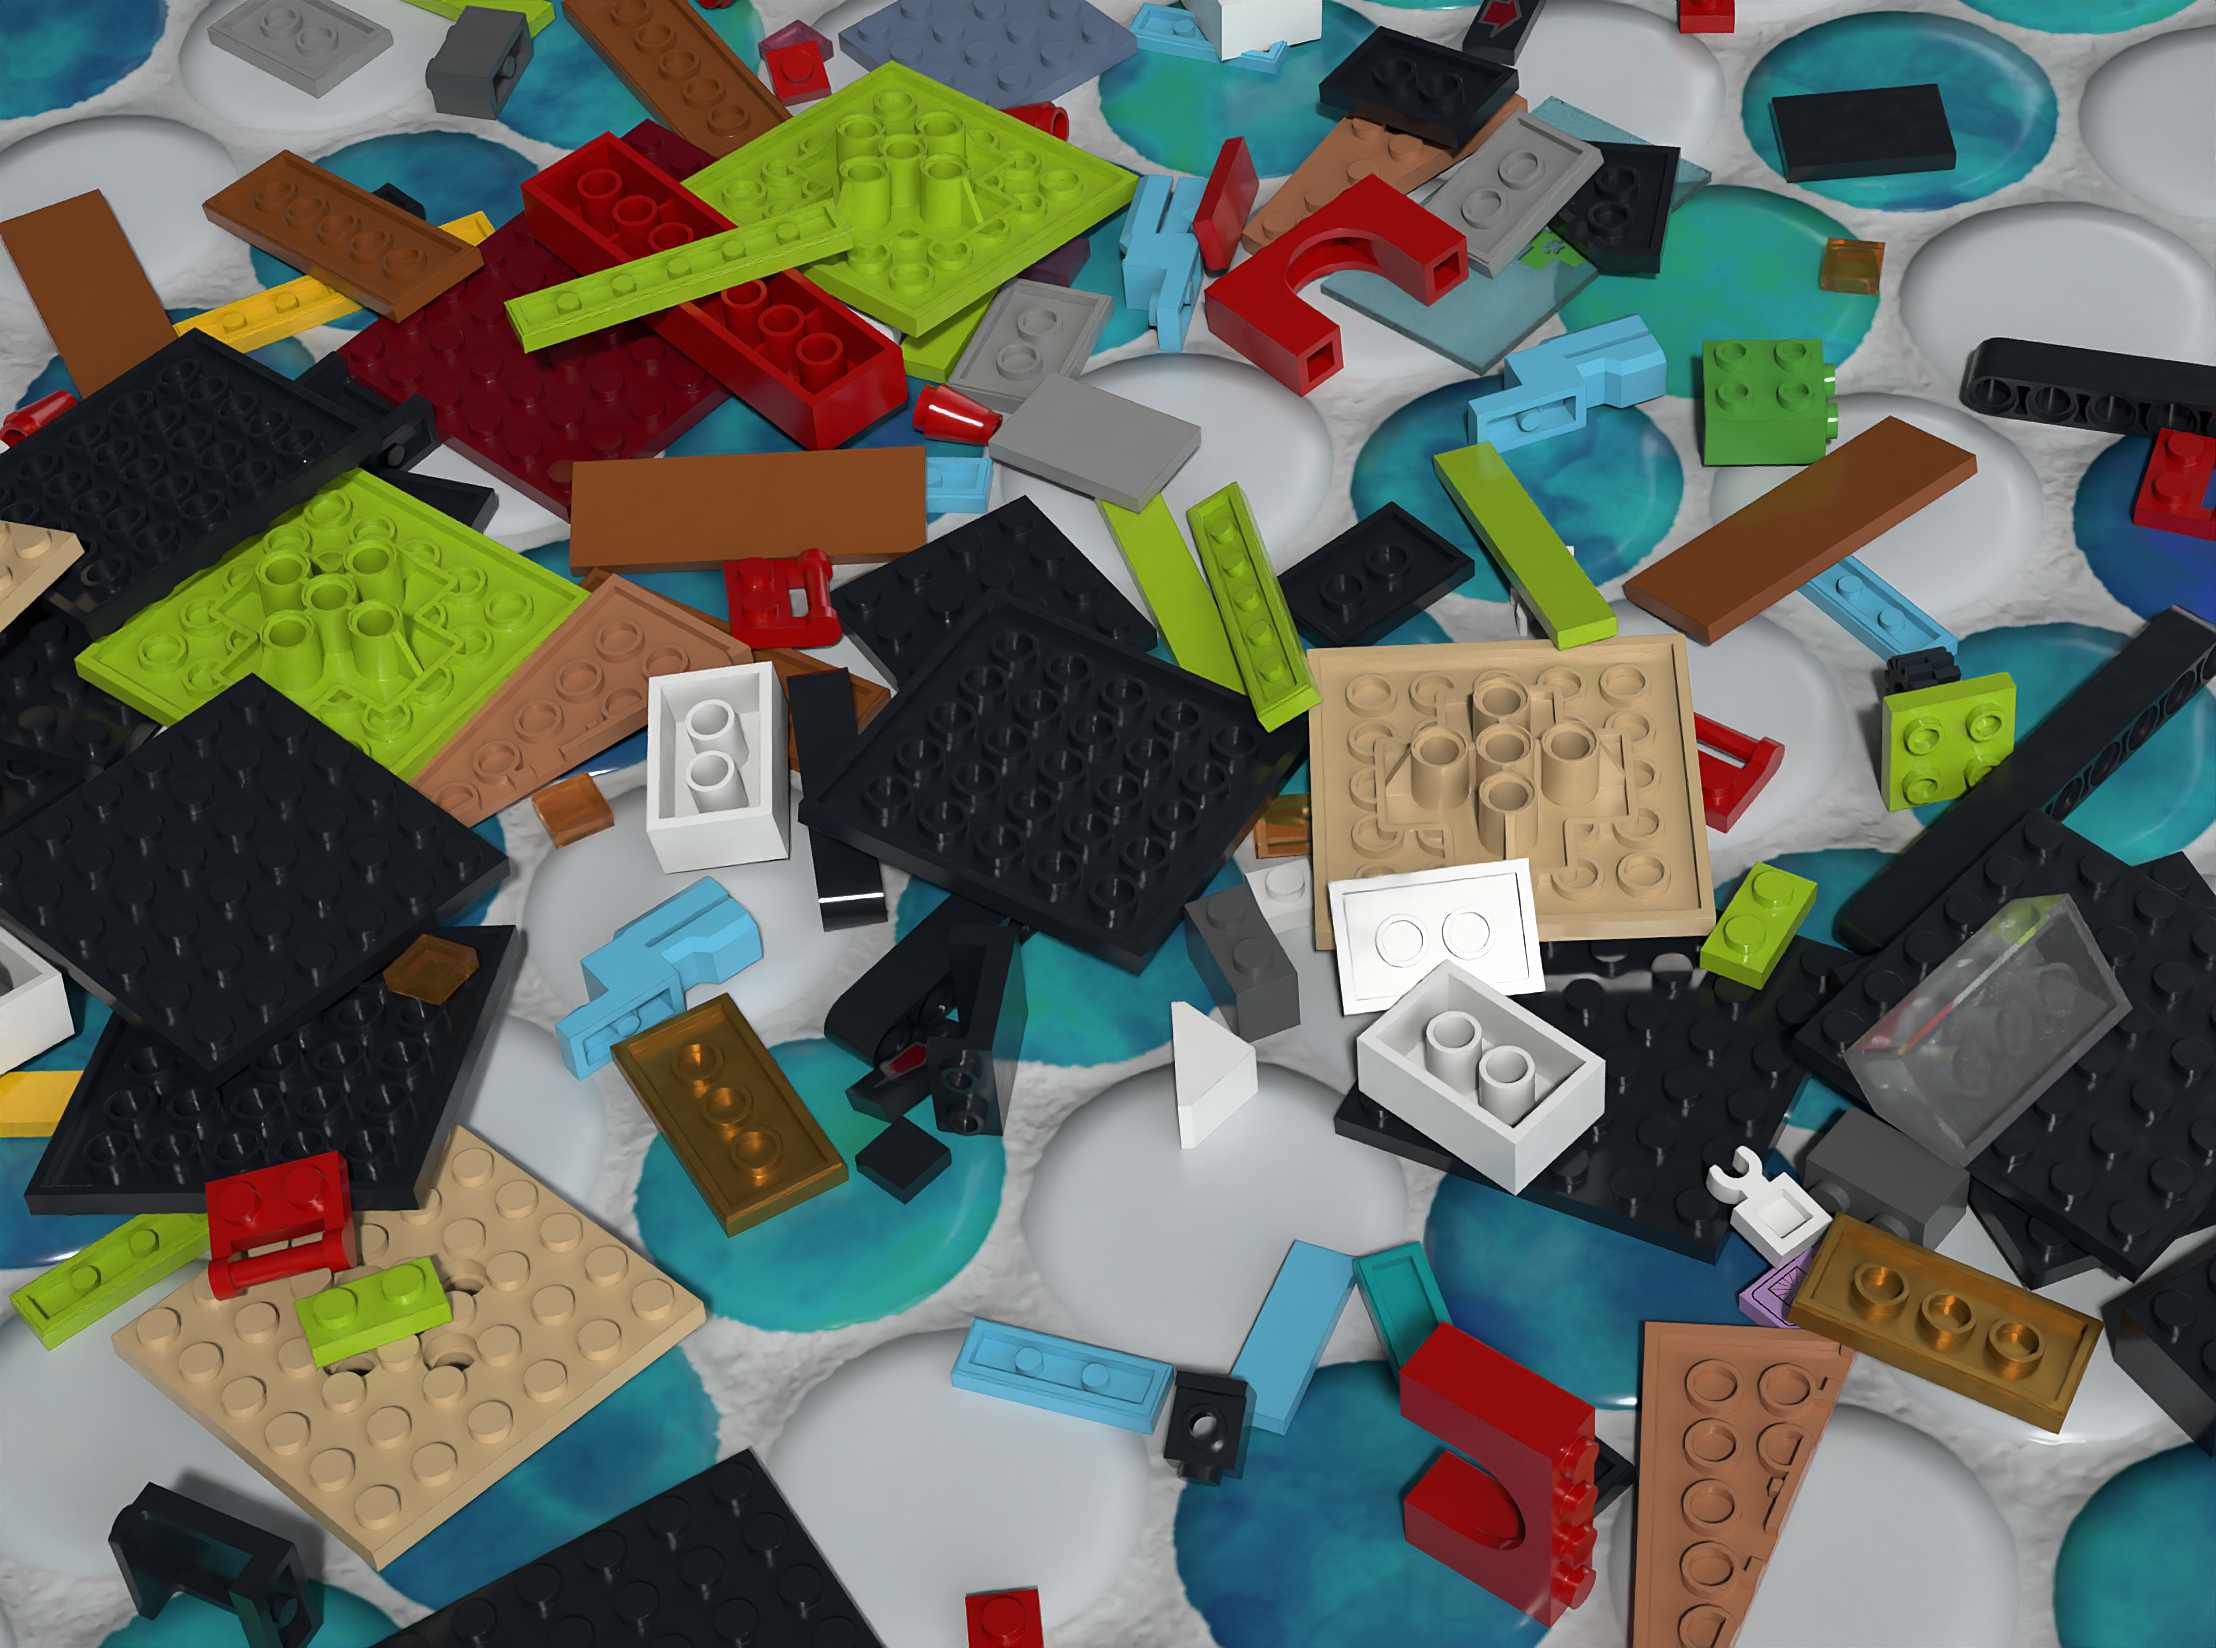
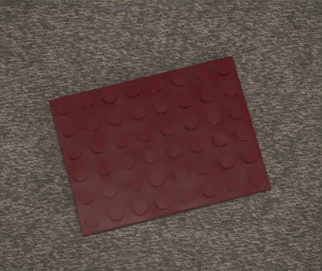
(539, 410)

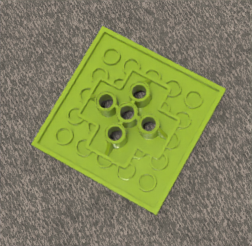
(931, 187)
(352, 610)

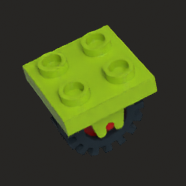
(1941, 730)

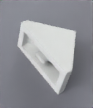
(1212, 1073)

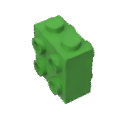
(1766, 401)

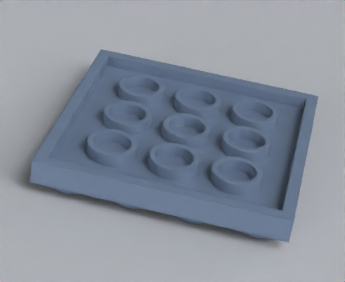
(993, 48)

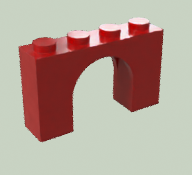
(1362, 230)
(1534, 1526)

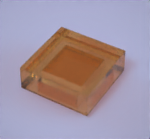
(1853, 266)
(572, 810)
(1285, 828)
(431, 969)

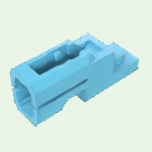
(1163, 255)
(1564, 376)
(650, 965)

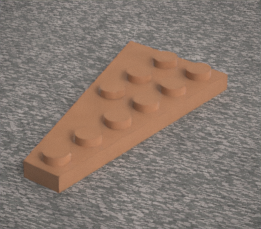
(1349, 155)
(571, 698)
(1721, 1466)

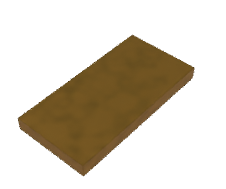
(729, 1114)
(1946, 1322)

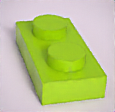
(1758, 925)
(372, 1311)

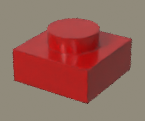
(1707, 16)
(797, 73)
(1005, 1620)

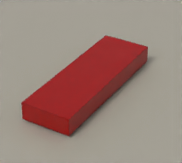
(1226, 204)

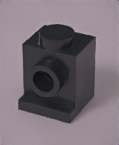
(1223, 1454)

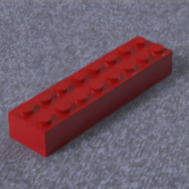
(767, 340)

